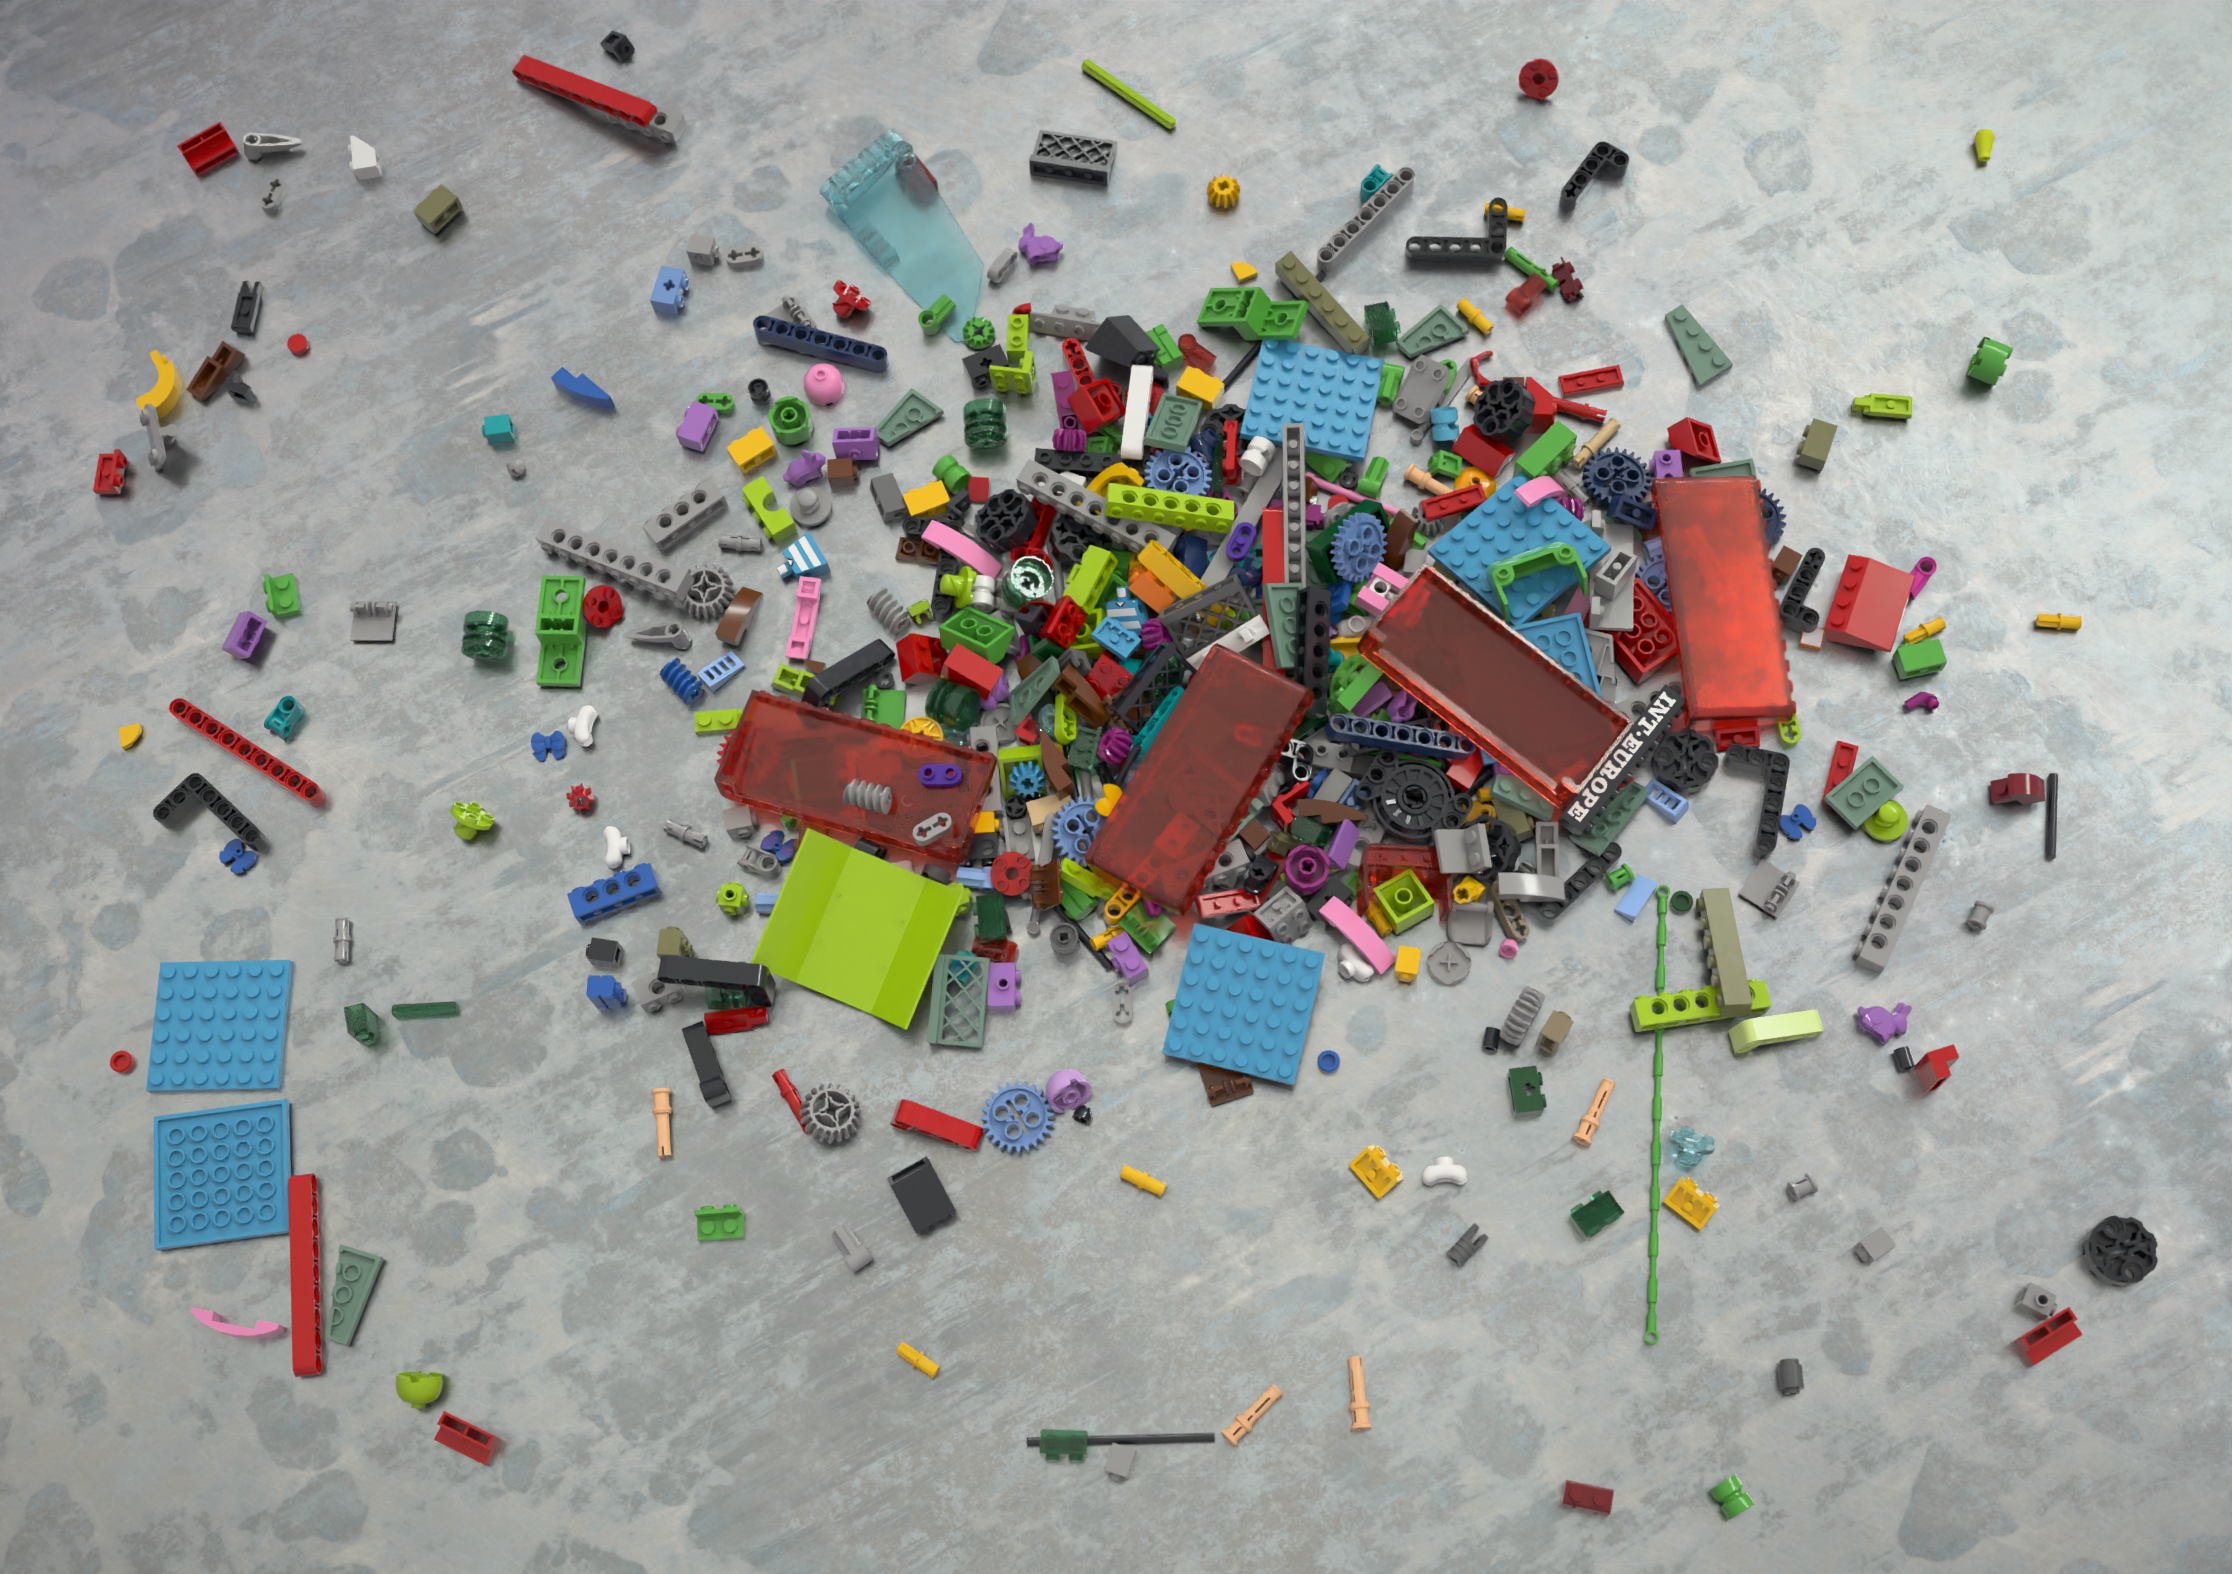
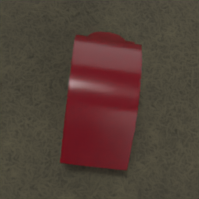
(2018, 786)

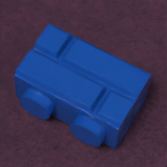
(605, 992)

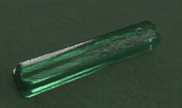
(1217, 470)
(424, 1009)

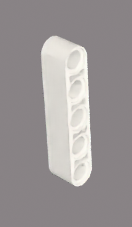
(1137, 412)

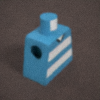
(803, 559)
(1128, 610)

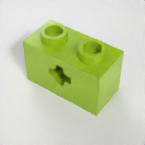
(1017, 337)

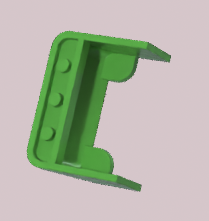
(1505, 571)

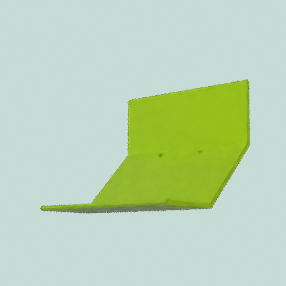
(857, 928)

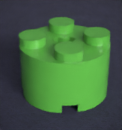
(1989, 361)
(790, 420)

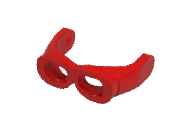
(1479, 379)

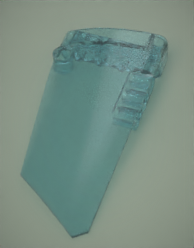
(907, 227)

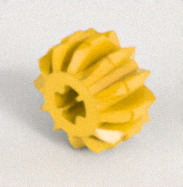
(1223, 191)

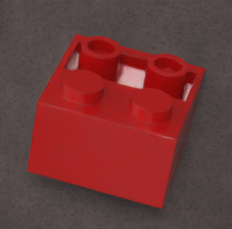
(1063, 622)
(920, 658)

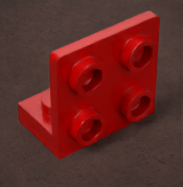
(1108, 676)
(1283, 804)

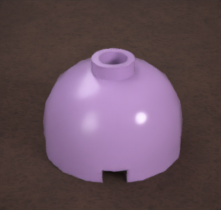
(1067, 1089)

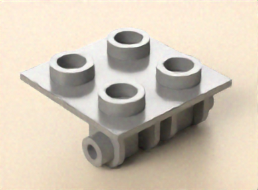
(792, 312)
(373, 620)
(1769, 888)

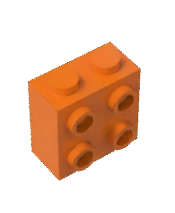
(1150, 588)

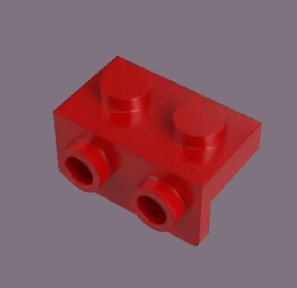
(110, 473)

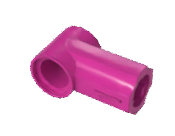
(1920, 576)

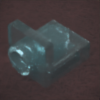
(958, 736)

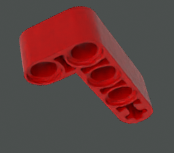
(1083, 375)
(1035, 541)
(936, 1124)

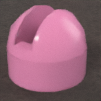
(1507, 952)

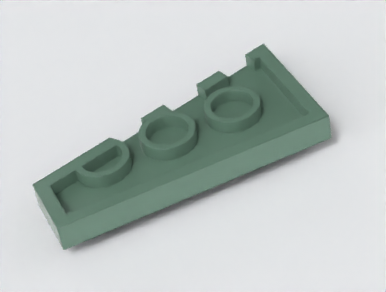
(1703, 355)
(1612, 819)
(353, 1284)

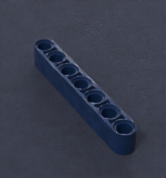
(813, 337)
(1390, 740)

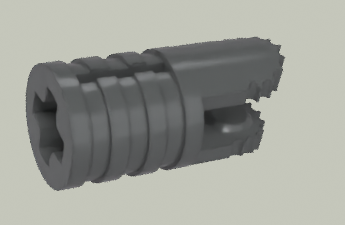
(1464, 1247)

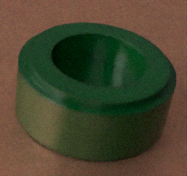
(1681, 902)

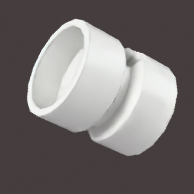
(1257, 456)
(983, 594)

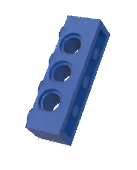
(626, 895)

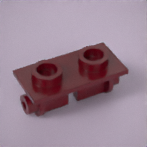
(1572, 286)

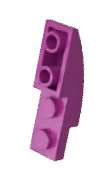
(1063, 388)

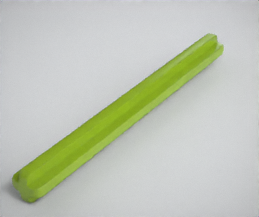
(1129, 94)

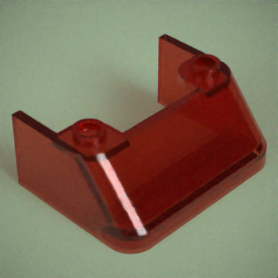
(1386, 861)

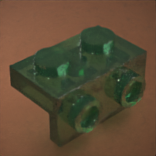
(1083, 749)
(1064, 1444)

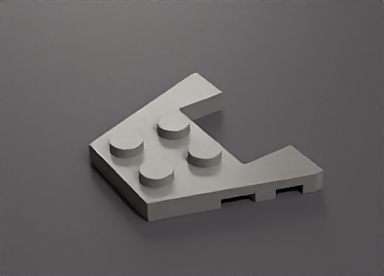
(1602, 654)

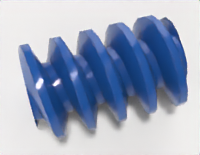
(681, 681)

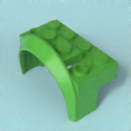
(1346, 696)

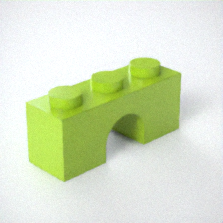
(777, 523)

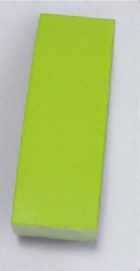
(792, 681)

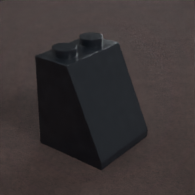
(1123, 342)
(921, 1195)

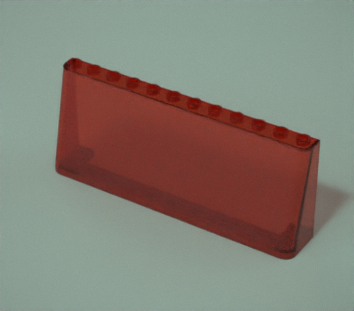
(1723, 601)
(1494, 686)
(804, 756)
(1198, 779)

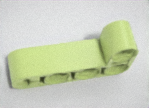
(1775, 1029)

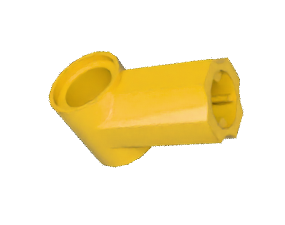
(1469, 890)

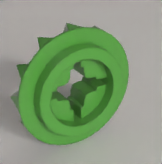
(978, 341)

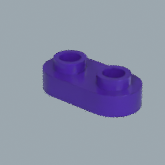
(1240, 543)
(939, 775)

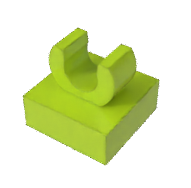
(919, 608)

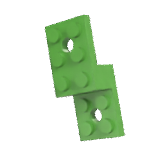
(1253, 313)
(560, 630)

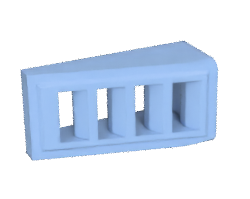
(714, 684)
(1682, 803)

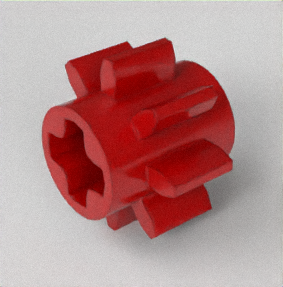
(583, 793)

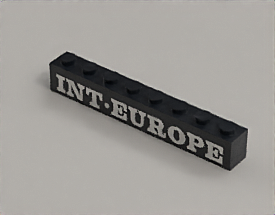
(1622, 760)

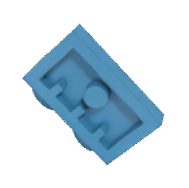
(1116, 638)

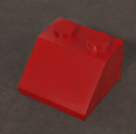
(1097, 405)
(1543, 410)

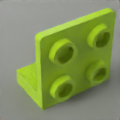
(1015, 379)

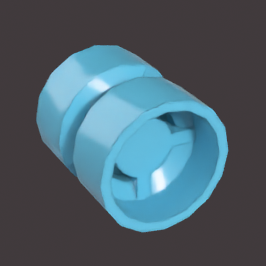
(1445, 425)

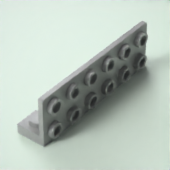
(1603, 612)

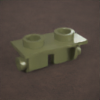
(1283, 841)

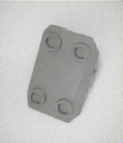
(1422, 389)
(157, 435)
(1471, 921)

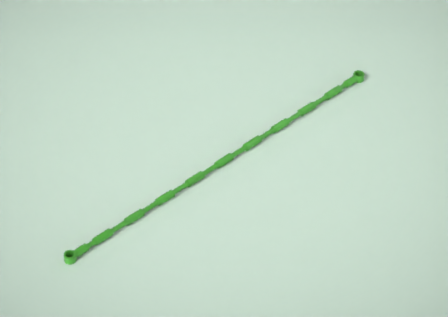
(1657, 1117)

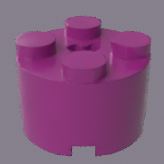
(1310, 858)

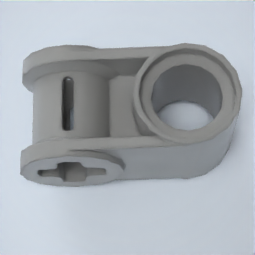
(756, 860)

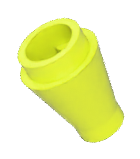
(1984, 143)

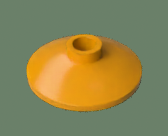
(1475, 474)

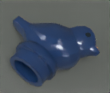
(1204, 443)

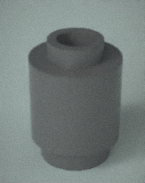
(1790, 1376)

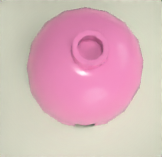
(823, 384)

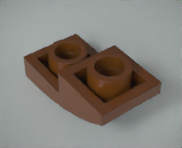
(917, 551)

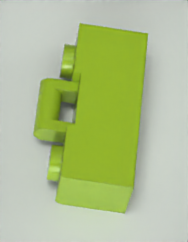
(1089, 579)

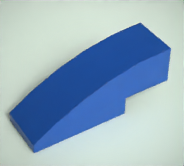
(581, 389)

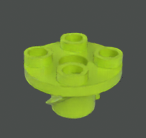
(959, 586)
(470, 819)
(1887, 822)

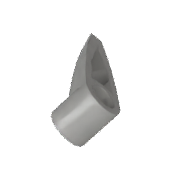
(258, 143)
(662, 633)

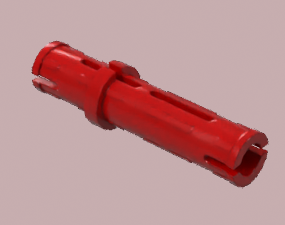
(1584, 411)
(790, 1094)

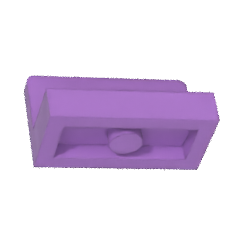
(1373, 700)
(1342, 844)

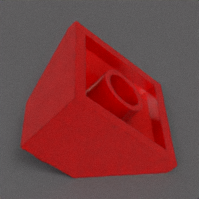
(1695, 439)

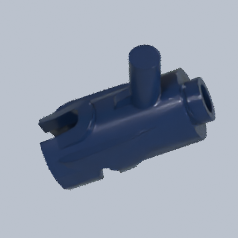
(1248, 574)

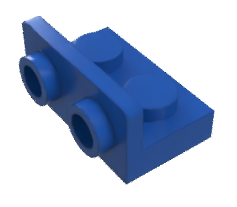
(1339, 599)

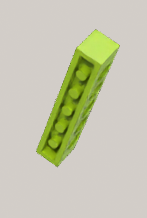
(1169, 508)
(1646, 1019)

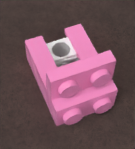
(1383, 578)

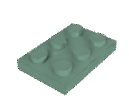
(1863, 792)

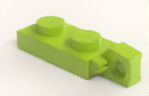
(1884, 405)
(716, 721)
(1086, 881)

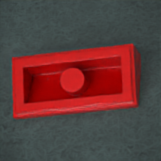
(1741, 735)

